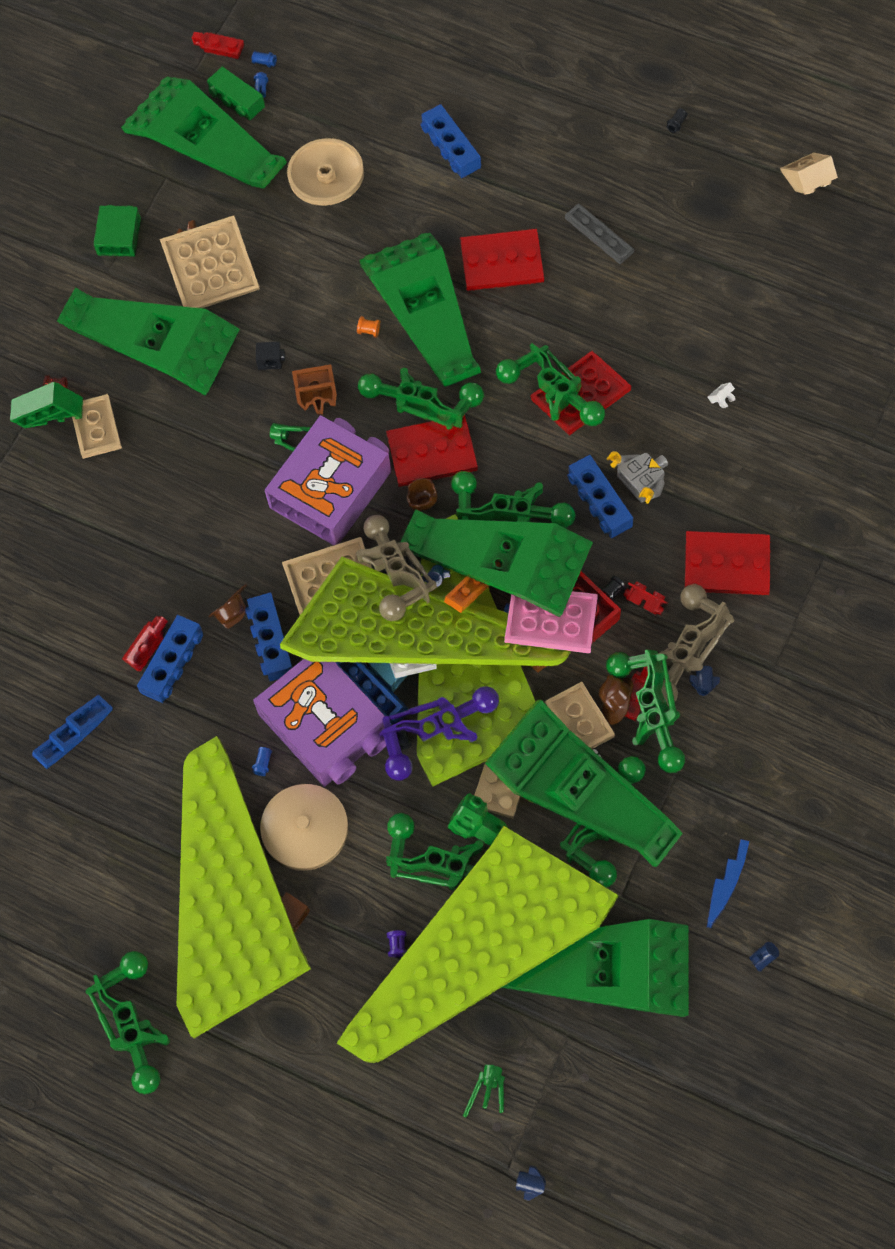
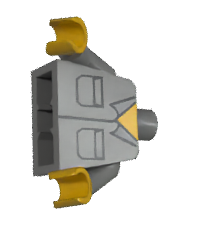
(640, 474)

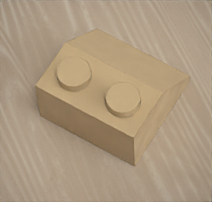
(810, 172)

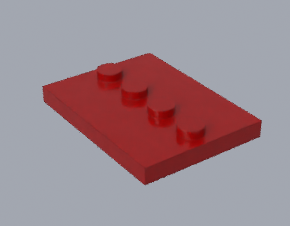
(502, 259)
(598, 384)
(430, 451)
(728, 562)

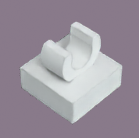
(721, 393)

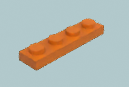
(465, 593)

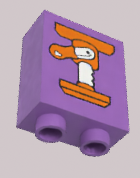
(329, 479)
(322, 719)

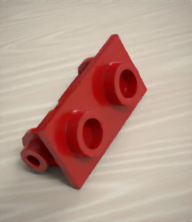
(653, 601)

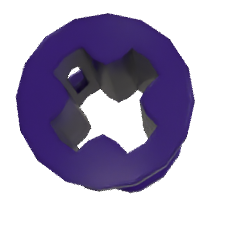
(397, 943)

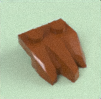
(315, 387)

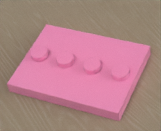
(539, 628)

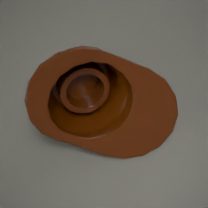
(232, 611)
(616, 698)

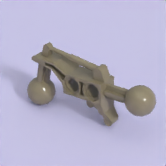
(390, 556)
(694, 598)

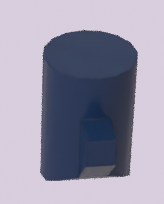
(437, 574)
(704, 681)
(764, 956)
(531, 1183)

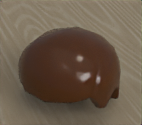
(421, 494)

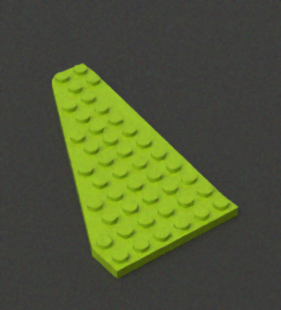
(346, 626)
(457, 683)
(231, 915)
(492, 929)

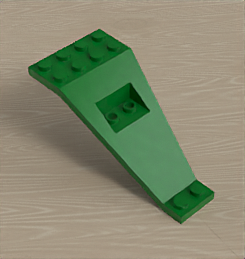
(197, 127)
(423, 299)
(186, 347)
(537, 566)
(547, 759)
(640, 968)

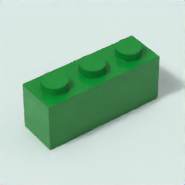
(235, 93)

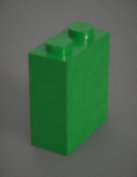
(117, 230)

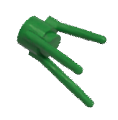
(280, 432)
(491, 1077)

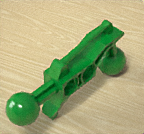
(553, 384)
(421, 399)
(465, 483)
(620, 665)
(401, 828)
(601, 871)
(132, 966)

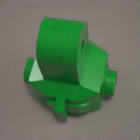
(474, 820)

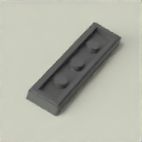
(599, 233)

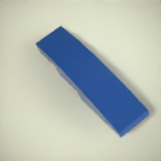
(72, 732)
(724, 888)

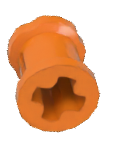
(368, 326)

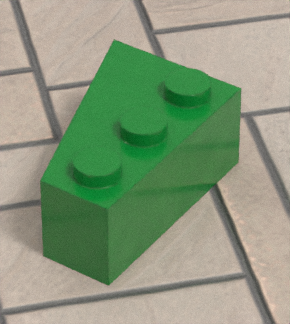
(44, 405)

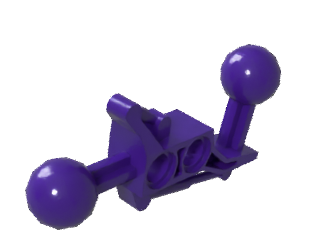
(399, 765)

